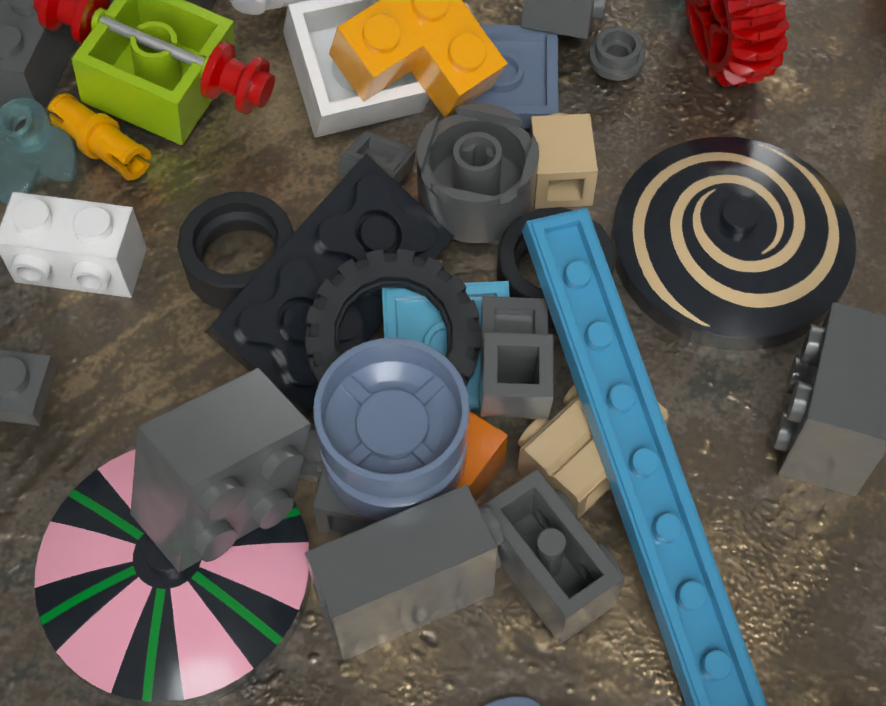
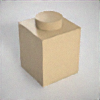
(566, 160)

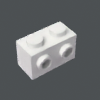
(72, 244)

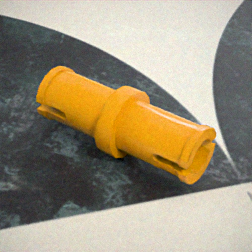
(99, 136)

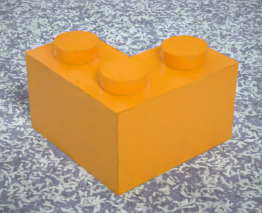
(424, 37)

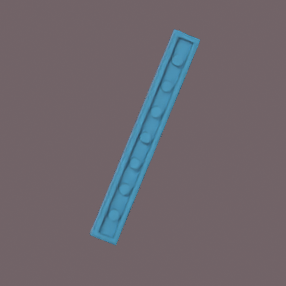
(641, 464)

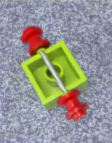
(156, 61)

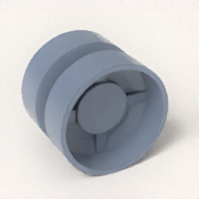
(391, 426)

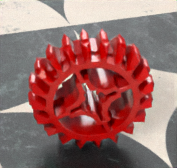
(738, 37)

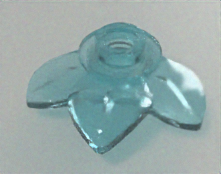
(32, 149)

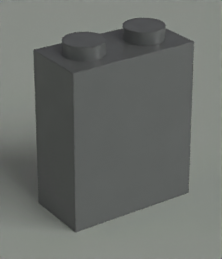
(406, 570)

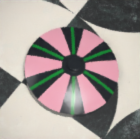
(157, 632)

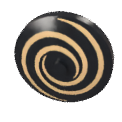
(732, 243)

